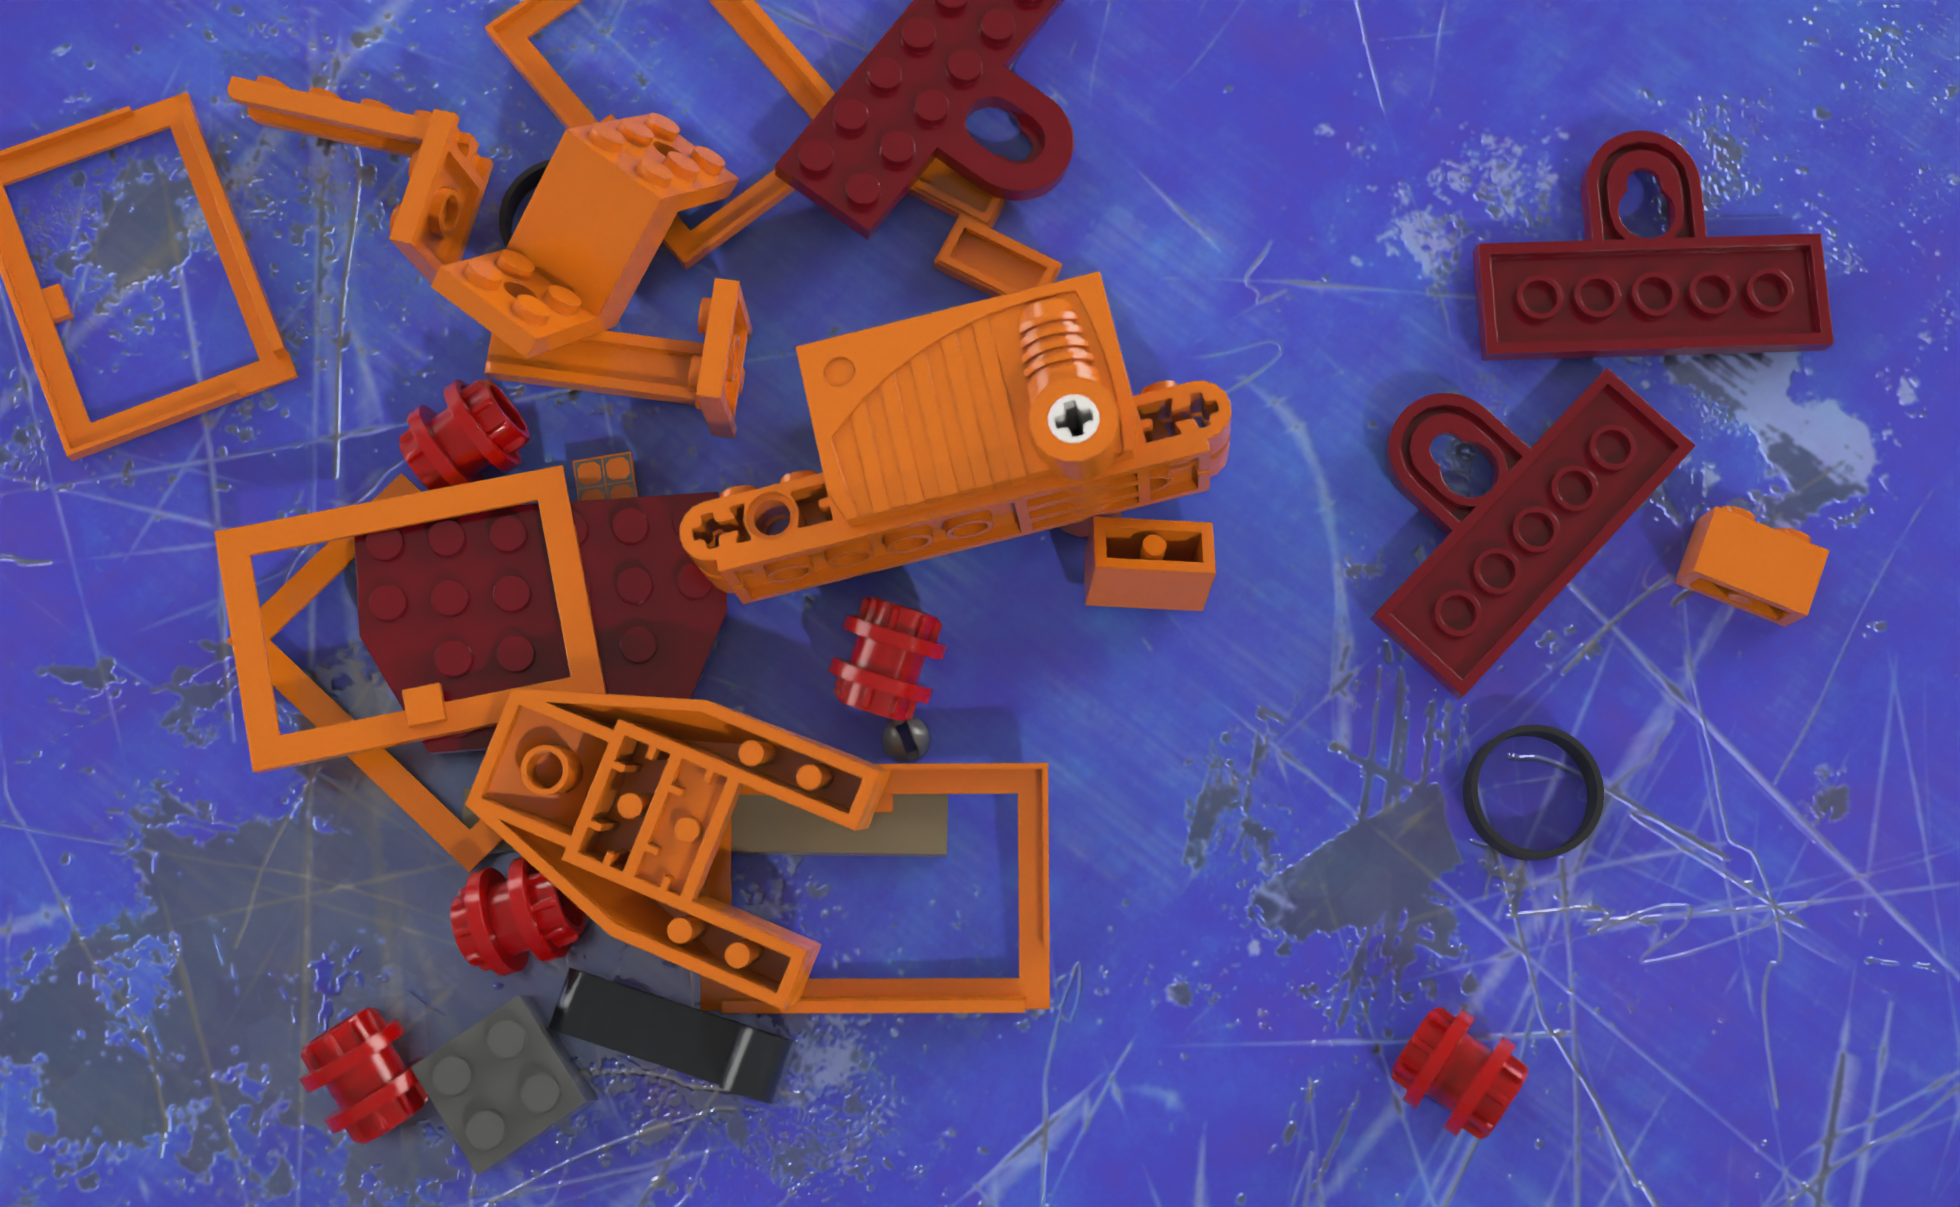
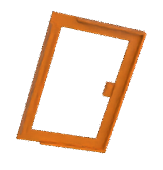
(811, 92)
(41, 309)
(425, 711)
(465, 845)
(931, 994)

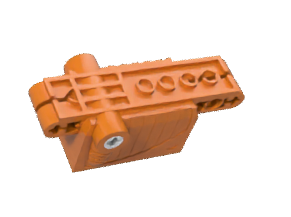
(962, 439)

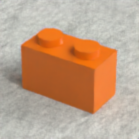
(1149, 563)
(1752, 565)

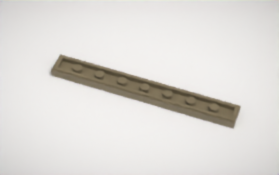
(778, 828)

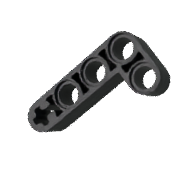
(674, 1035)

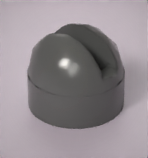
(894, 745)

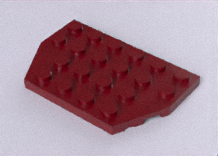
(480, 613)

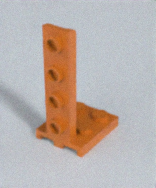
(443, 170)
(650, 366)

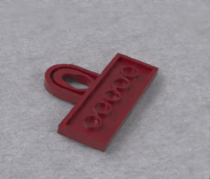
(913, 107)
(1655, 293)
(1530, 531)

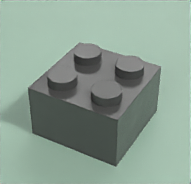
(504, 1084)

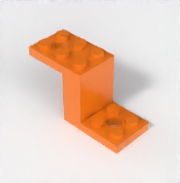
(586, 233)

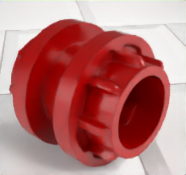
(465, 437)
(887, 659)
(504, 919)
(1459, 1072)
(363, 1075)

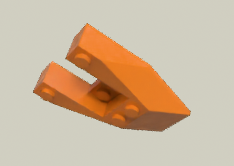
(631, 805)

